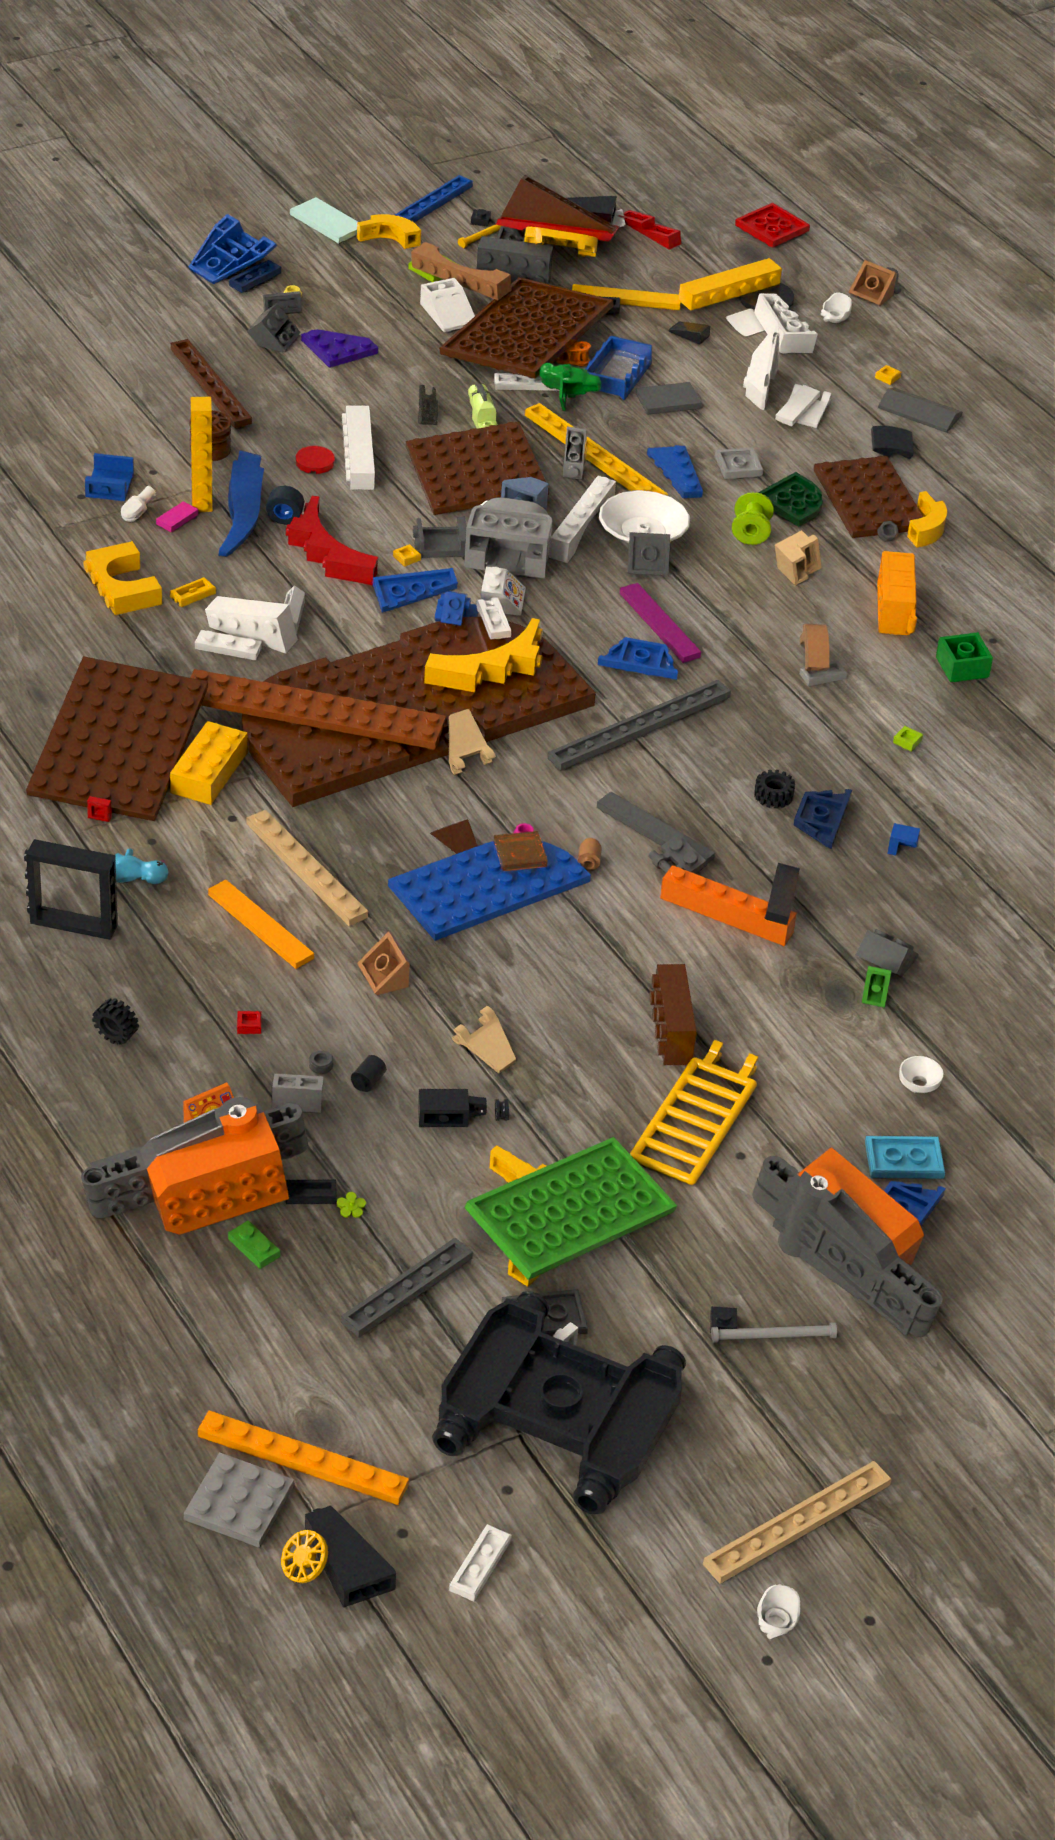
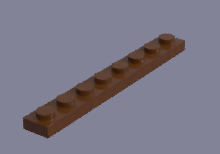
(211, 383)

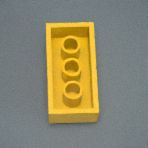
(208, 763)

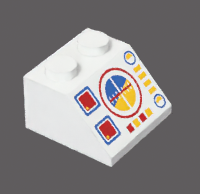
(503, 585)

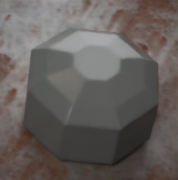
(887, 531)

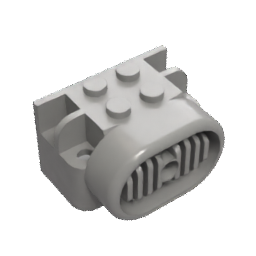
(509, 536)

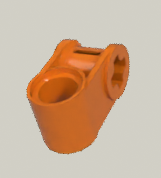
(575, 354)

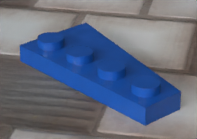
(407, 588)

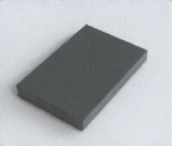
(668, 398)
(563, 1308)

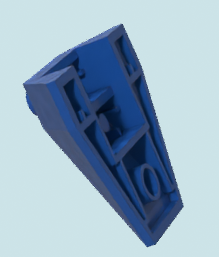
(228, 251)

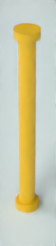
(463, 242)

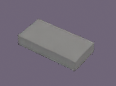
(834, 673)

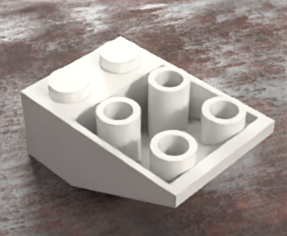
(446, 304)

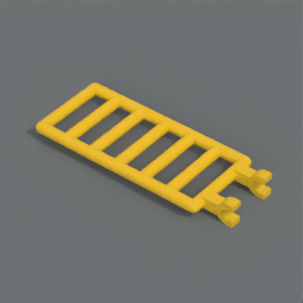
(720, 1131)

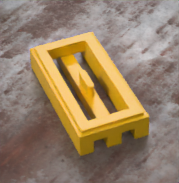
(193, 592)

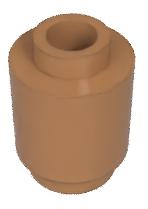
(590, 854)

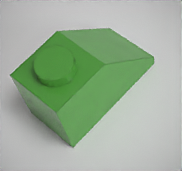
(876, 986)

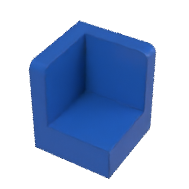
(903, 835)

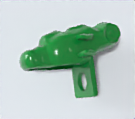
(569, 381)

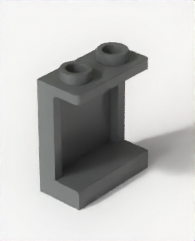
(440, 541)

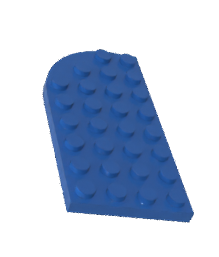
(475, 888)

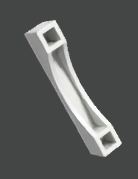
(569, 533)

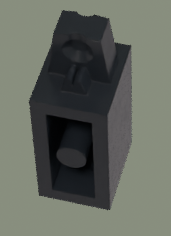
(448, 1107)

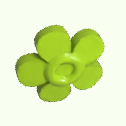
(351, 1205)

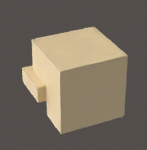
(798, 556)

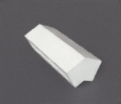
(296, 599)

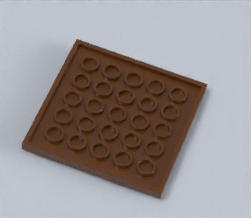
(471, 464)

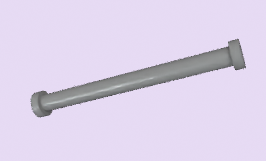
(773, 1332)

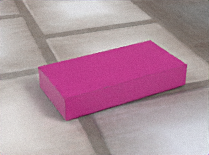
(177, 516)

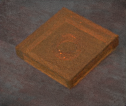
(520, 851)

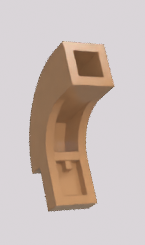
(816, 644)

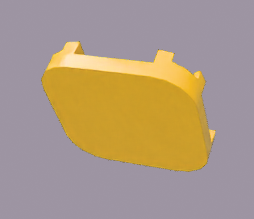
(586, 244)

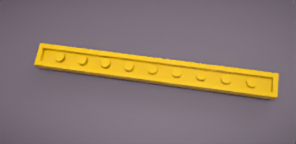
(595, 453)

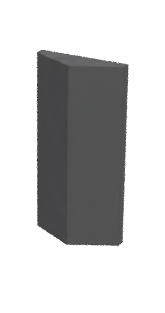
(919, 409)

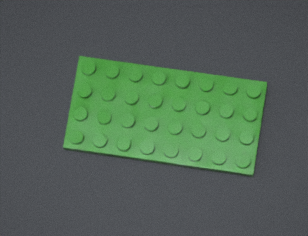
(570, 1207)

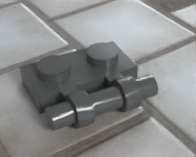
(680, 854)

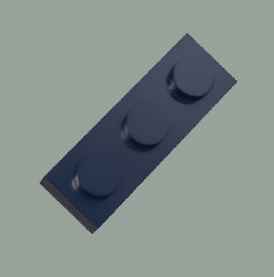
(255, 276)

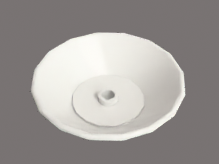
(643, 513)

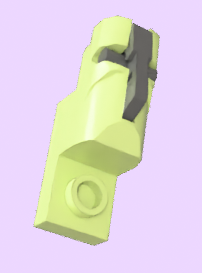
(483, 408)

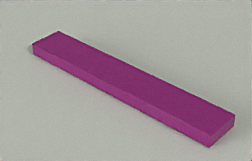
(660, 622)

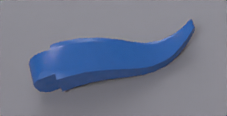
(243, 500)

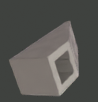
(575, 453)

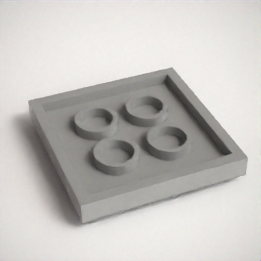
(239, 1499)

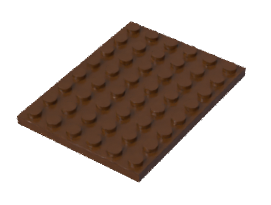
(526, 327)
(118, 737)

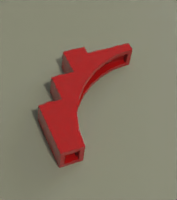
(321, 547)

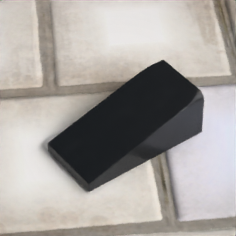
(691, 331)

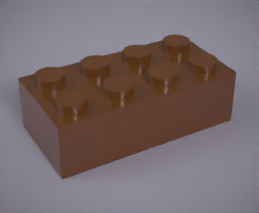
(673, 1014)

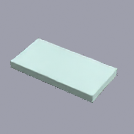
(325, 219)

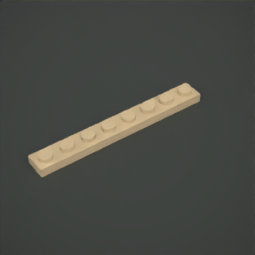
(307, 868)
(796, 1522)

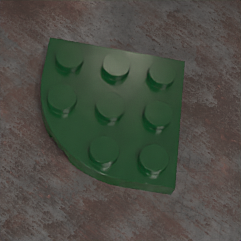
(795, 498)

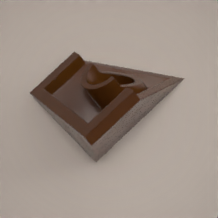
(456, 836)

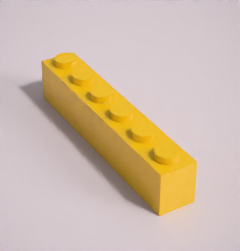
(730, 284)
(201, 453)

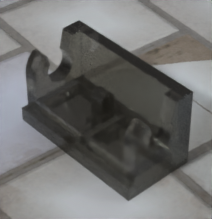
(427, 407)

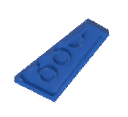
(678, 468)

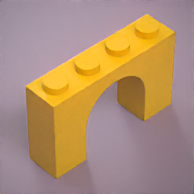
(121, 595)

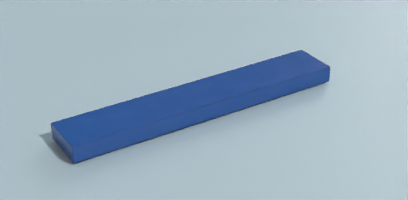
(436, 199)

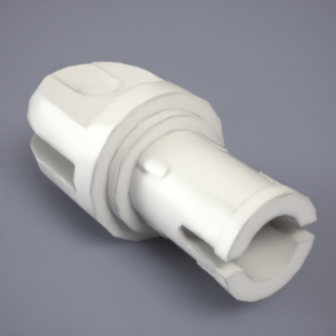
(137, 505)

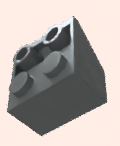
(274, 330)
(882, 951)

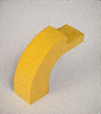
(391, 227)
(930, 527)

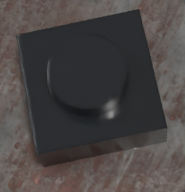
(480, 217)
(723, 1318)

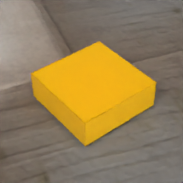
(888, 374)
(407, 555)

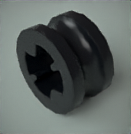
(501, 1109)

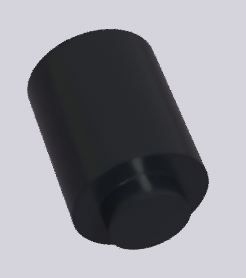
(368, 1073)

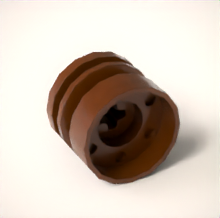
(220, 435)

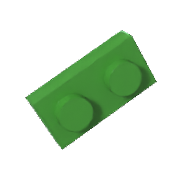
(254, 1244)

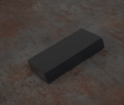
(311, 1191)

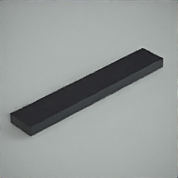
(782, 894)

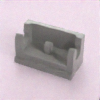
(298, 1089)

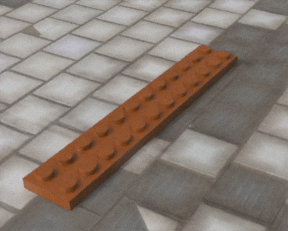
(321, 710)

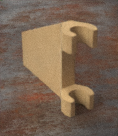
(466, 741)
(488, 1041)

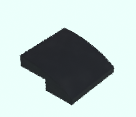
(892, 439)

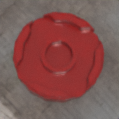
(315, 459)

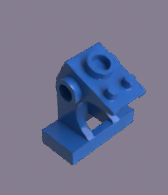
(453, 607)

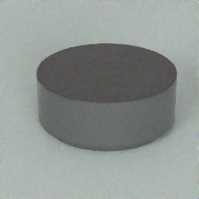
(321, 1062)

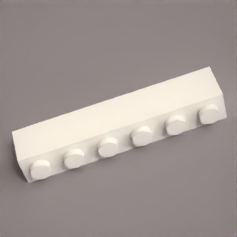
(358, 448)

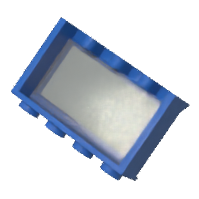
(620, 365)

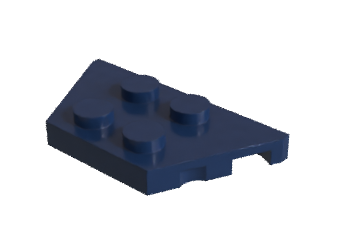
(822, 814)

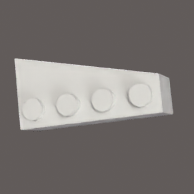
(793, 334)
(254, 620)

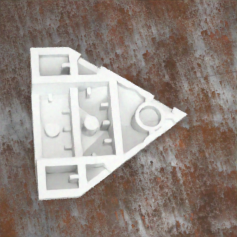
(762, 369)

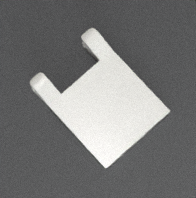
(816, 410)

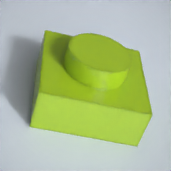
(908, 738)

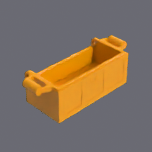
(897, 593)

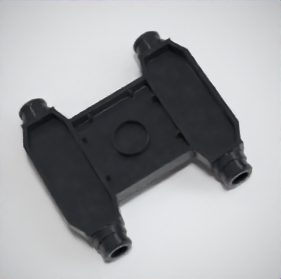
(560, 1396)

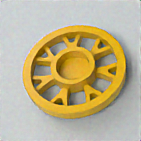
(304, 1556)

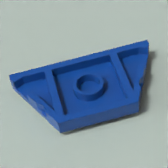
(640, 657)
(915, 1199)

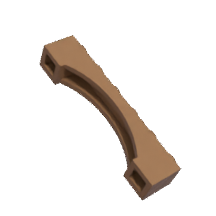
(486, 282)

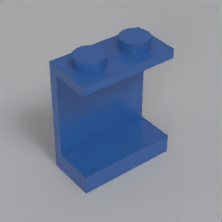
(110, 477)

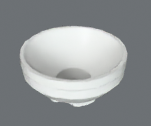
(921, 1069)

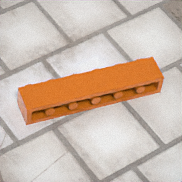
(724, 904)

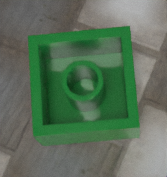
(964, 657)

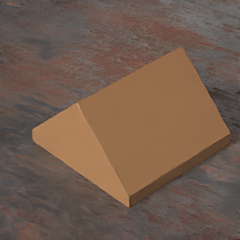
(874, 283)
(385, 966)

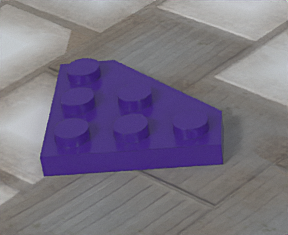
(338, 348)

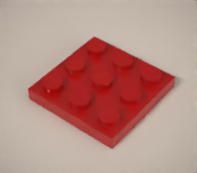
(772, 225)

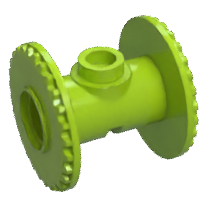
(752, 518)

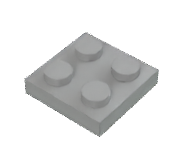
(738, 463)

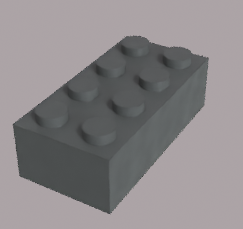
(516, 258)

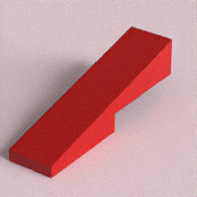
(646, 225)

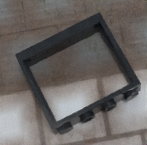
(77, 859)

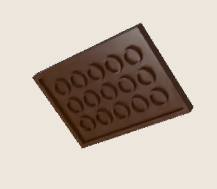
(867, 494)

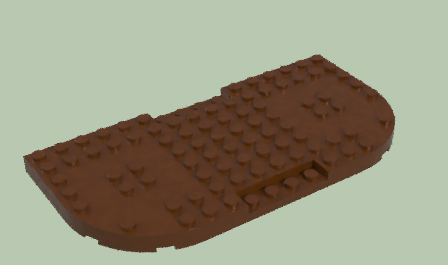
(320, 762)

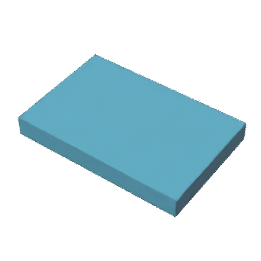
(904, 1157)

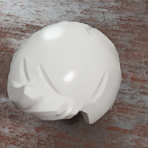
(837, 308)
(778, 1610)

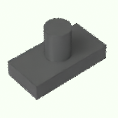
(287, 301)

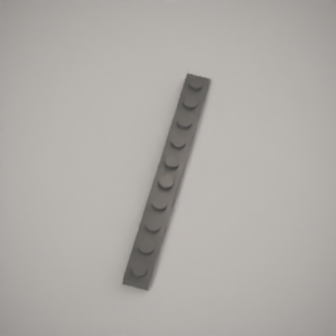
(638, 725)

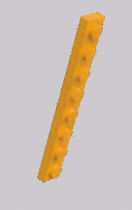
(303, 1457)

